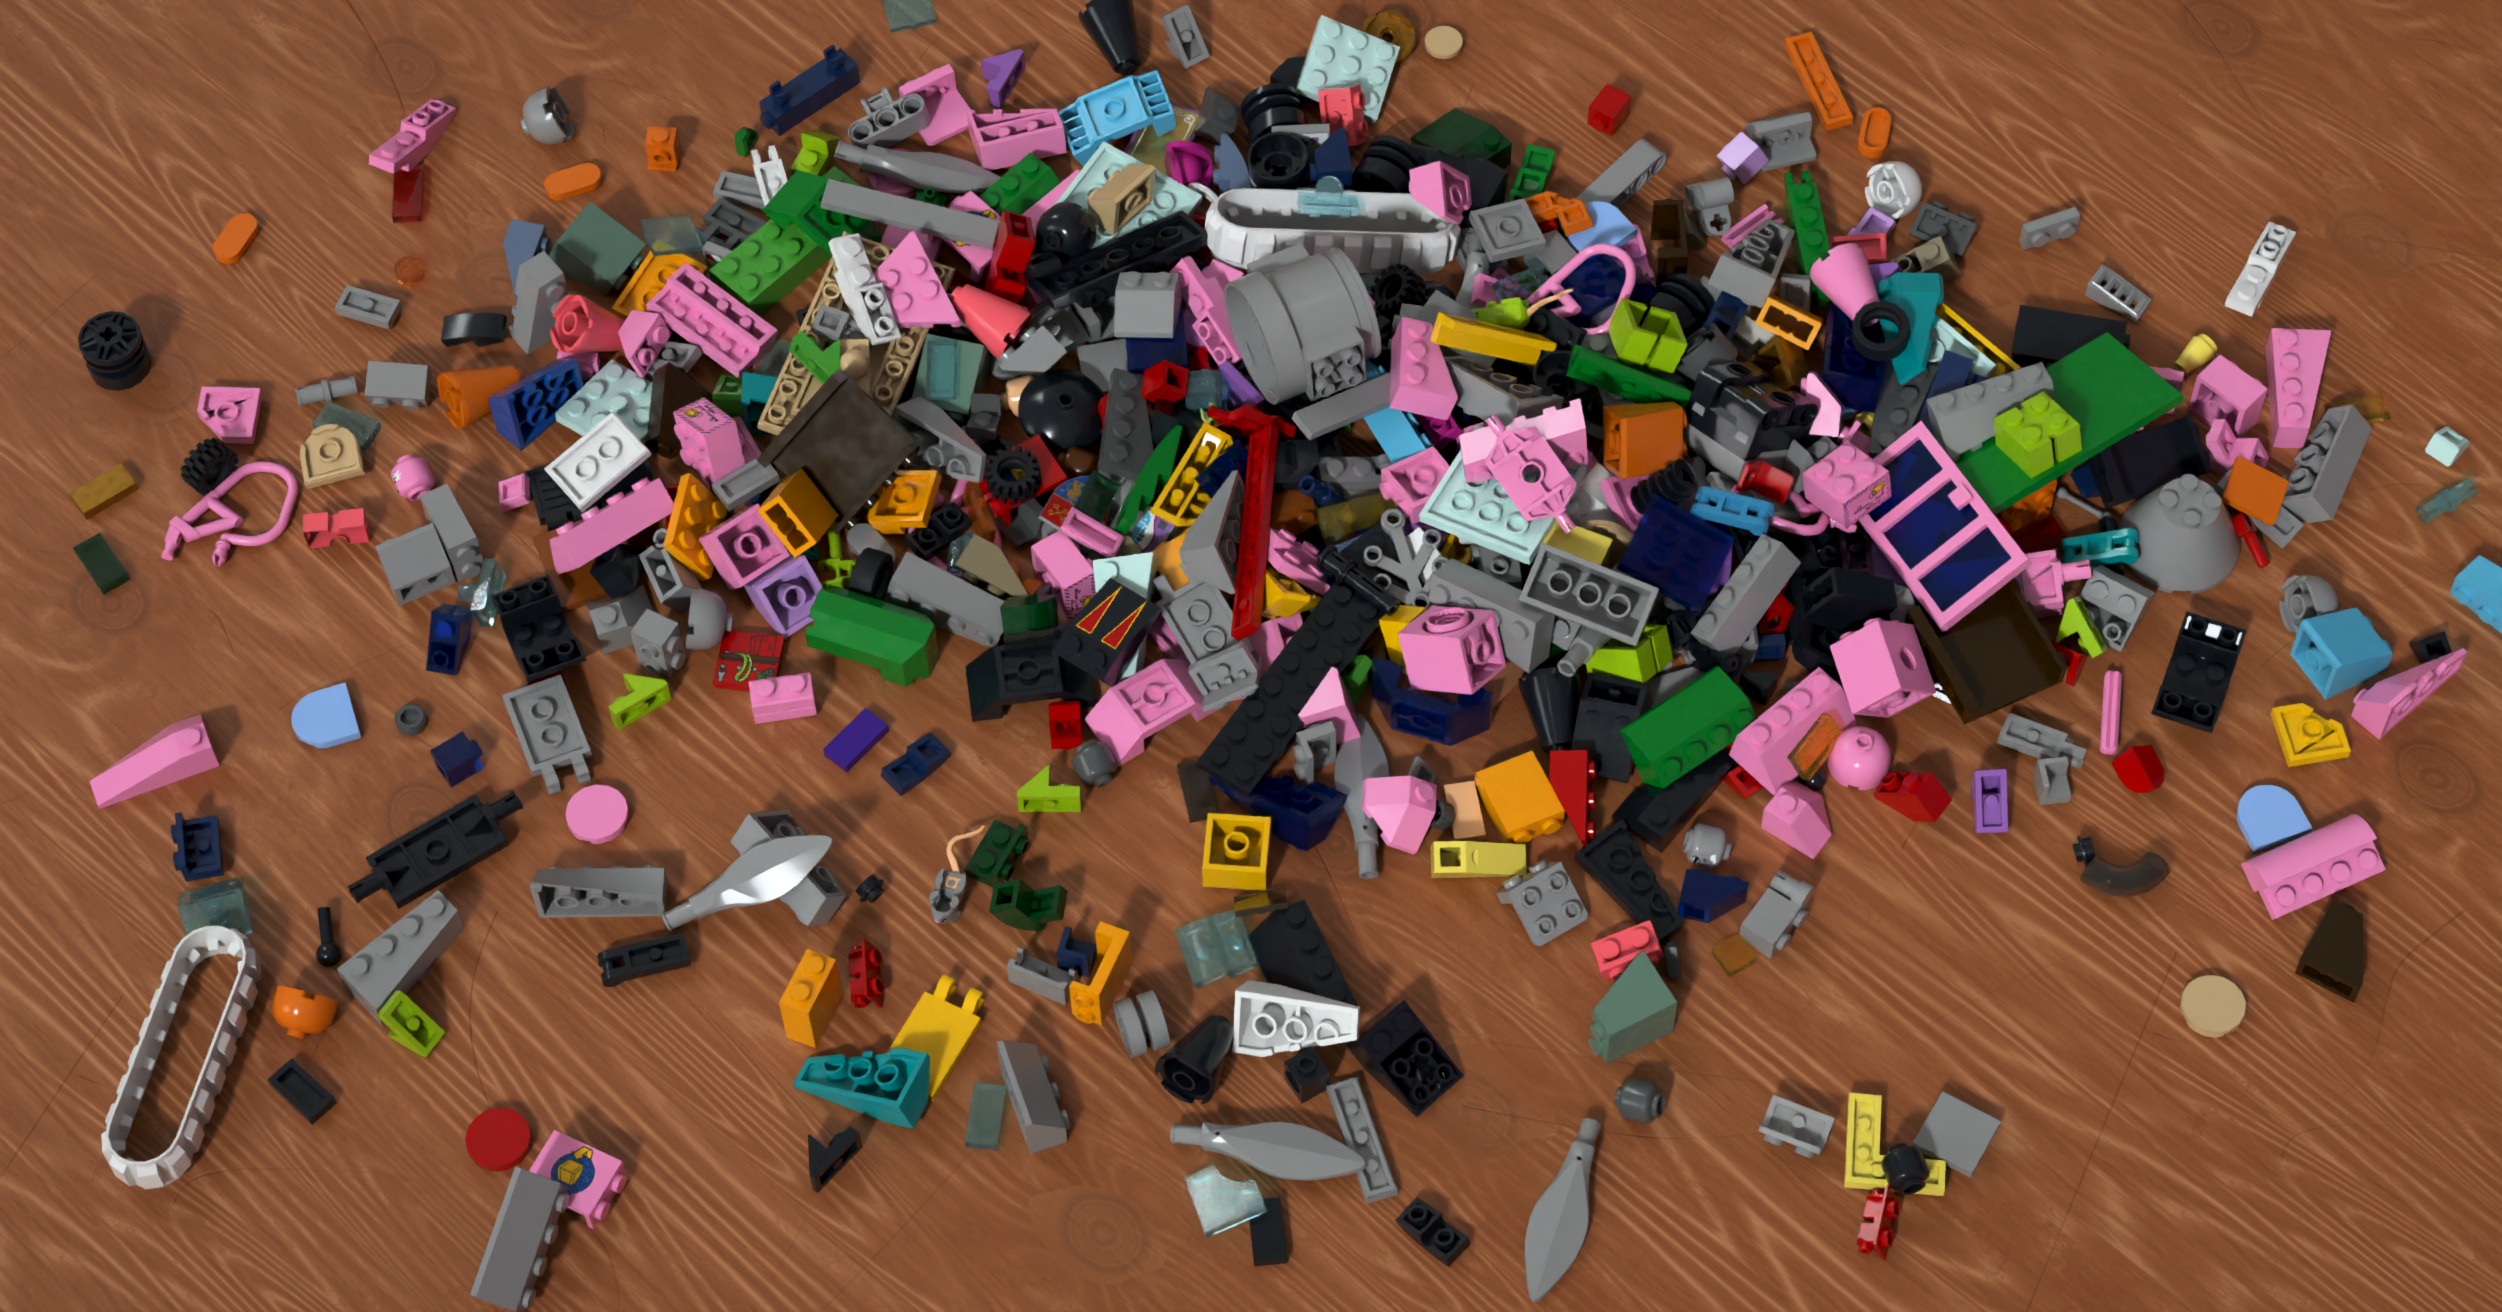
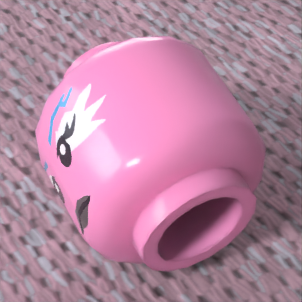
(412, 477)

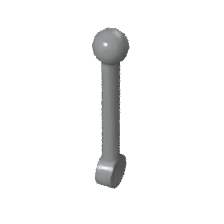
(2063, 493)

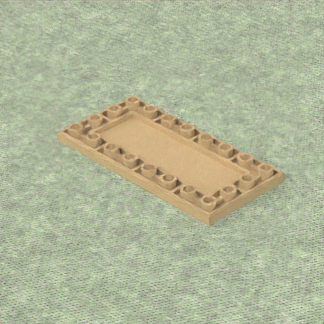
(889, 362)

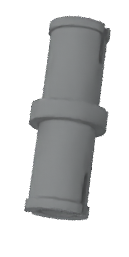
(326, 390)

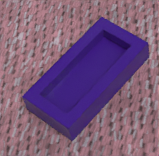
(856, 740)

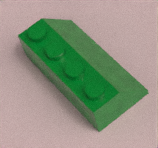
(1021, 186)
(1687, 728)

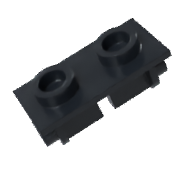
(1707, 659)

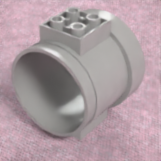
(1302, 323)

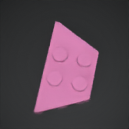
(914, 287)

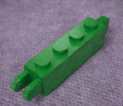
(1810, 235)

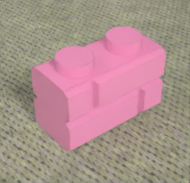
(782, 698)

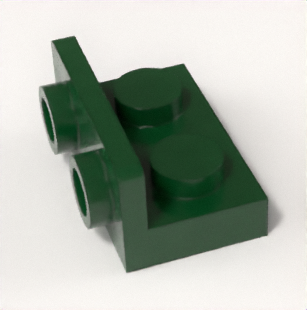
(997, 853)

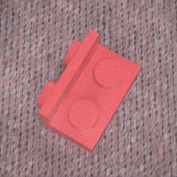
(1344, 109)
(1619, 950)

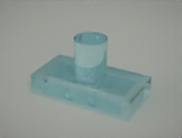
(489, 583)

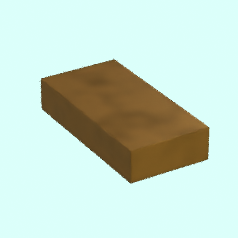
(103, 491)

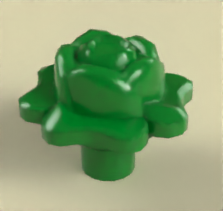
(931, 196)

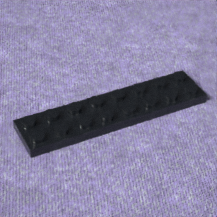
(1269, 717)

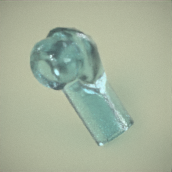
(955, 550)

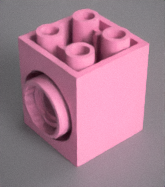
(1452, 649)
(1882, 668)

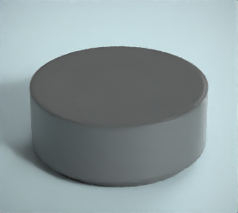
(411, 720)

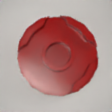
(498, 1139)

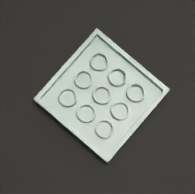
(1168, 195)
(1487, 514)

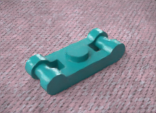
(2101, 547)

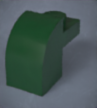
(1030, 612)
(1027, 908)

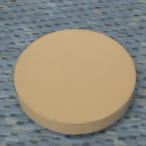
(1443, 42)

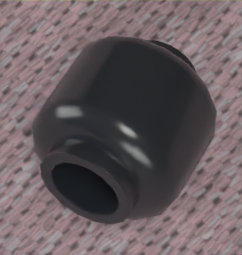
(1905, 1169)

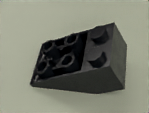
(1603, 710)
(1405, 1057)

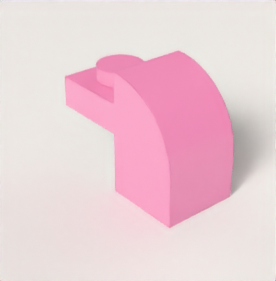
(2226, 447)

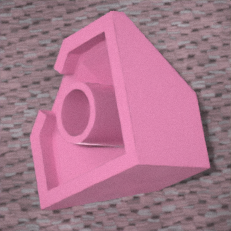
(1441, 190)
(1401, 808)
(1798, 818)

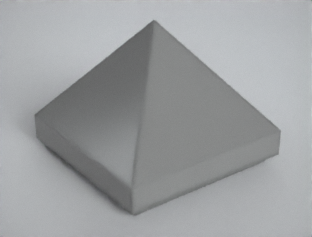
(1422, 771)

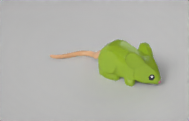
(1512, 311)

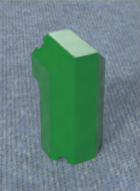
(874, 634)

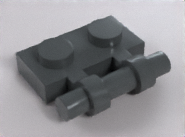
(730, 221)

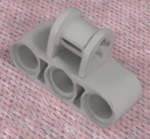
(883, 112)
(1711, 202)

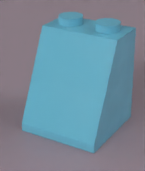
(2339, 651)

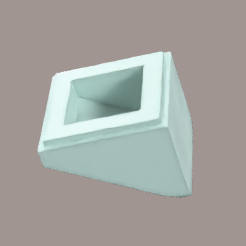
(2446, 446)

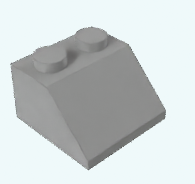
(1147, 304)

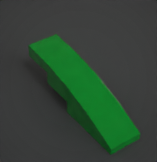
(1533, 173)
(1152, 476)

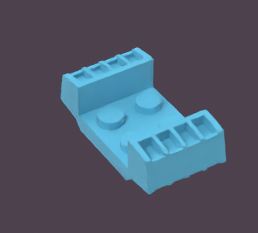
(1116, 113)

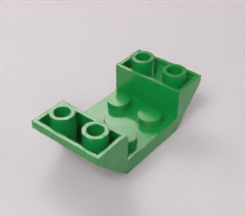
(801, 203)

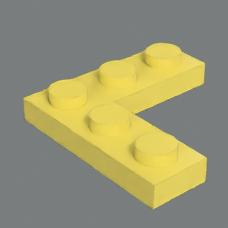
(1862, 1149)

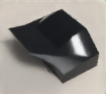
(1293, 461)

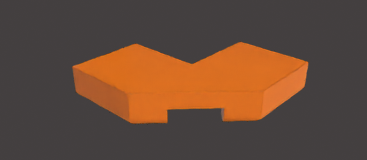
(1571, 213)

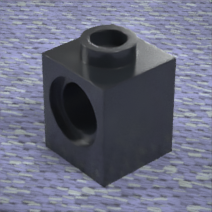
(1306, 1075)

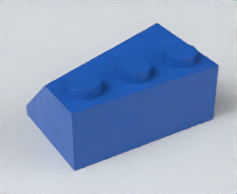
(530, 404)

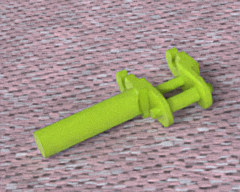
(836, 561)

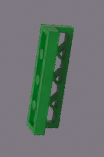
(1624, 378)

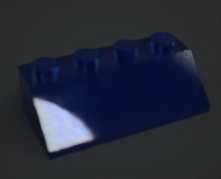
(1846, 371)

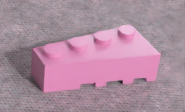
(2294, 375)

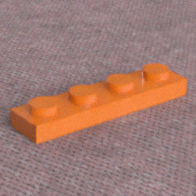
(1818, 81)

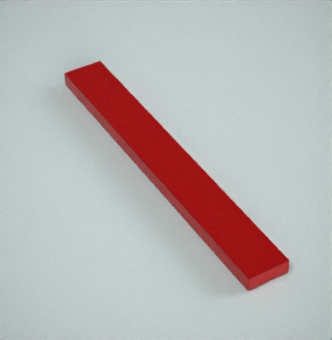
(1254, 533)

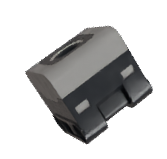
(1744, 418)

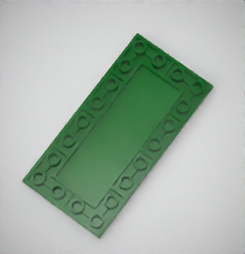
(2100, 389)

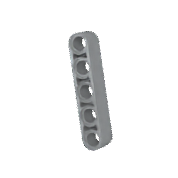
(1624, 176)

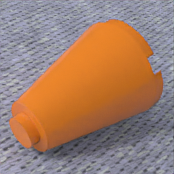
(469, 391)

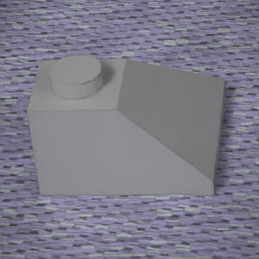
(616, 618)

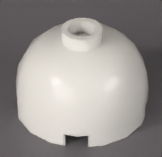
(1893, 189)

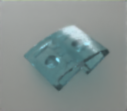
(1216, 948)

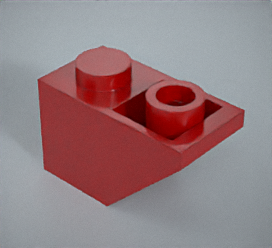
(1913, 795)

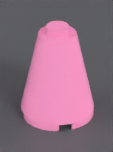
(1846, 279)

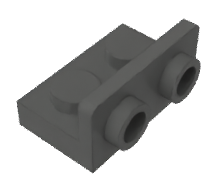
(1935, 221)

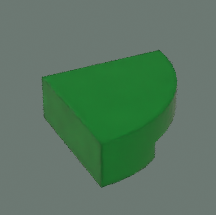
(745, 140)

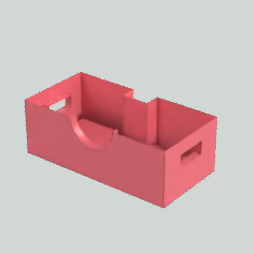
(323, 528)

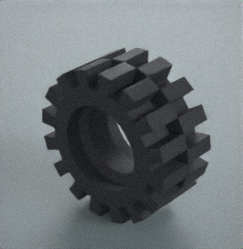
(1397, 287)
(209, 465)
(1017, 489)

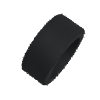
(1886, 311)
(872, 573)

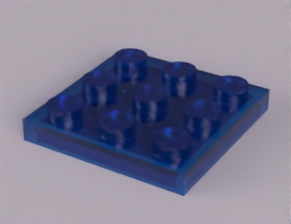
(1675, 553)

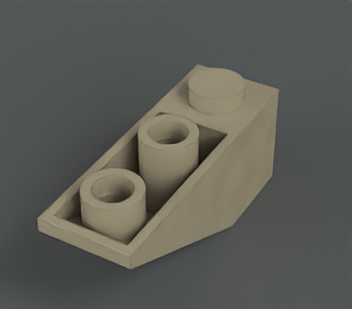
(1930, 258)
(989, 566)

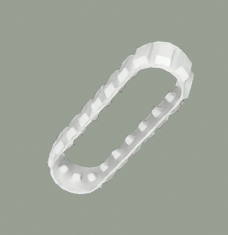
(1385, 232)
(177, 1159)

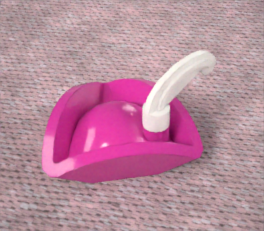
(1190, 166)

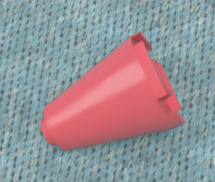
(991, 318)
(585, 327)

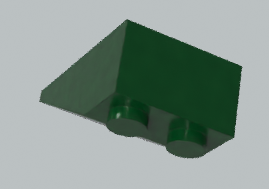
(1468, 136)

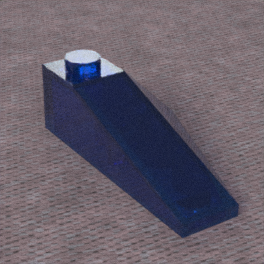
(1297, 811)

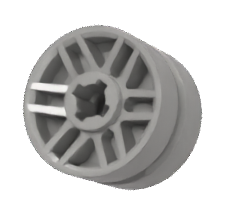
(1141, 1024)

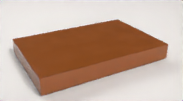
(573, 586)

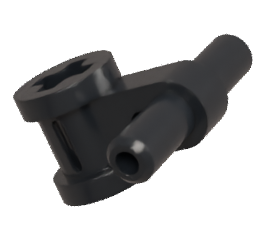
(1680, 626)

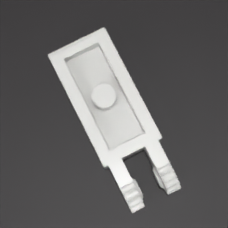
(769, 175)

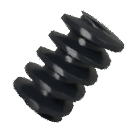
(1672, 483)

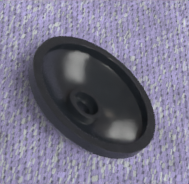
(1061, 423)

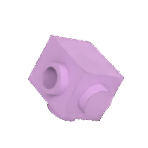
(1741, 158)

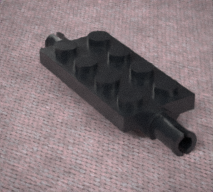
(437, 850)

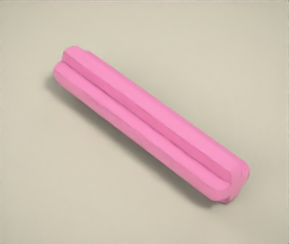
(2110, 712)

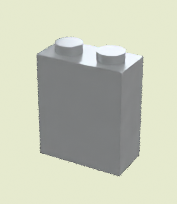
(453, 531)

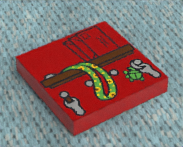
(747, 658)

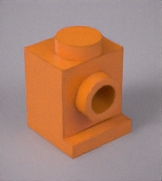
(662, 148)

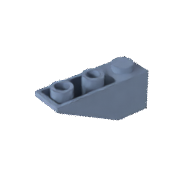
(522, 243)

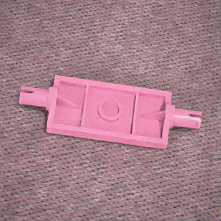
(2044, 577)

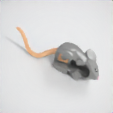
(950, 887)

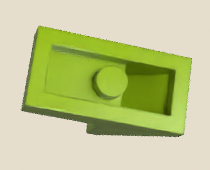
(816, 152)
(2079, 620)
(643, 697)
(1040, 796)
(410, 1024)

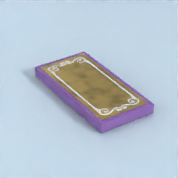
(1151, 149)

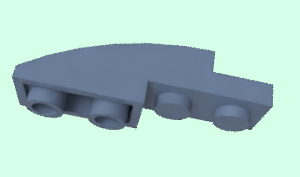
(1232, 167)

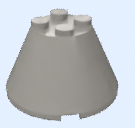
(2183, 537)

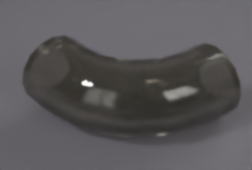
(2128, 879)

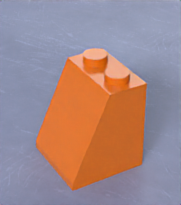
(1642, 437)

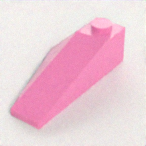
(2399, 695)
(167, 757)

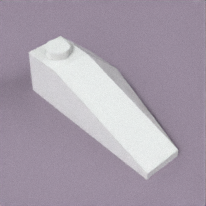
(1284, 1019)

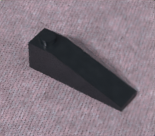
(1660, 813)

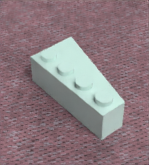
(1137, 574)

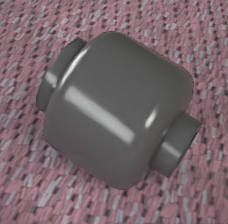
(1094, 763)
(1640, 1100)

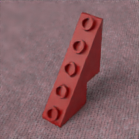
(1010, 255)

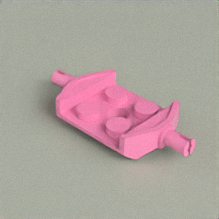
(1528, 447)

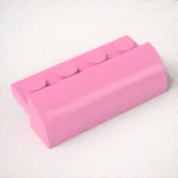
(713, 320)
(2314, 865)

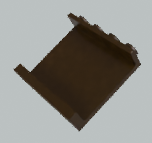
(843, 446)
(1990, 654)

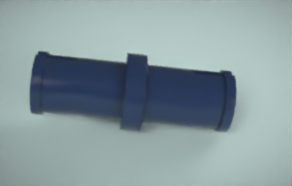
(1320, 491)

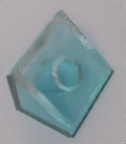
(214, 905)

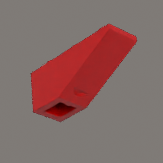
(1571, 779)

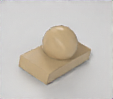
(856, 361)

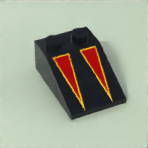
(1108, 632)

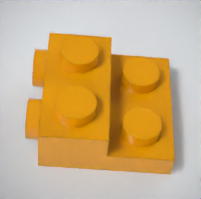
(905, 502)

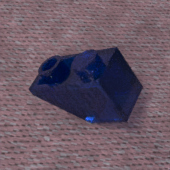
(448, 638)
(1710, 895)

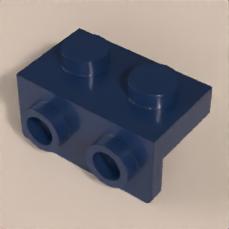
(198, 847)

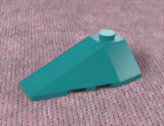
(1918, 297)
(878, 1085)

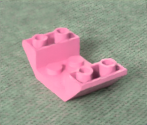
(1145, 706)

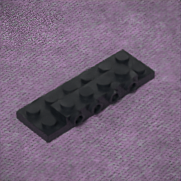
(1095, 273)

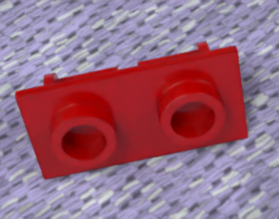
(866, 962)
(1879, 1235)

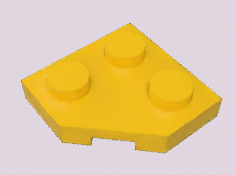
(2307, 736)

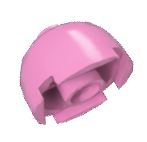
(1860, 758)

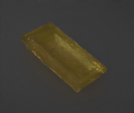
(2370, 407)

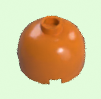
(302, 1011)

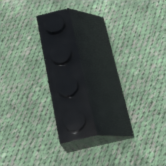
(1296, 954)

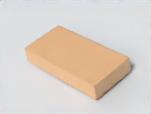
(1468, 816)

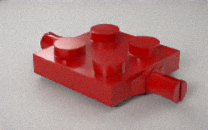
(1248, 420)

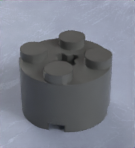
(1703, 350)

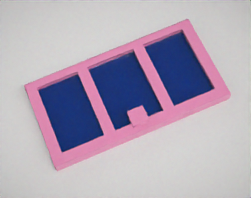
(1940, 530)

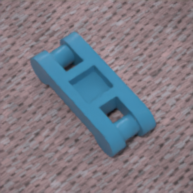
(1733, 509)

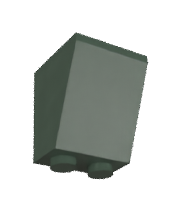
(597, 250)
(971, 377)
(1632, 1012)

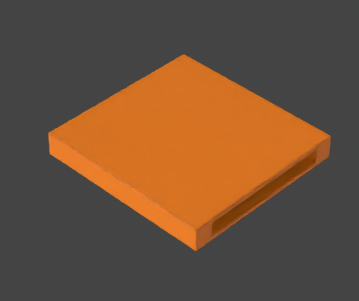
(2254, 491)

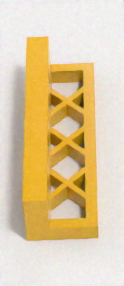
(1489, 339)

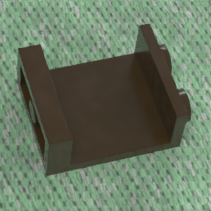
(1669, 224)

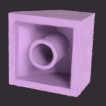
(785, 594)

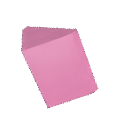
(1332, 704)

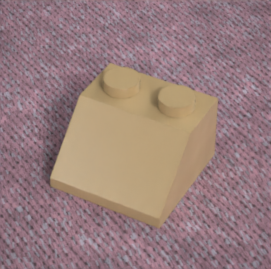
(1122, 196)

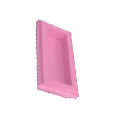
(1092, 533)

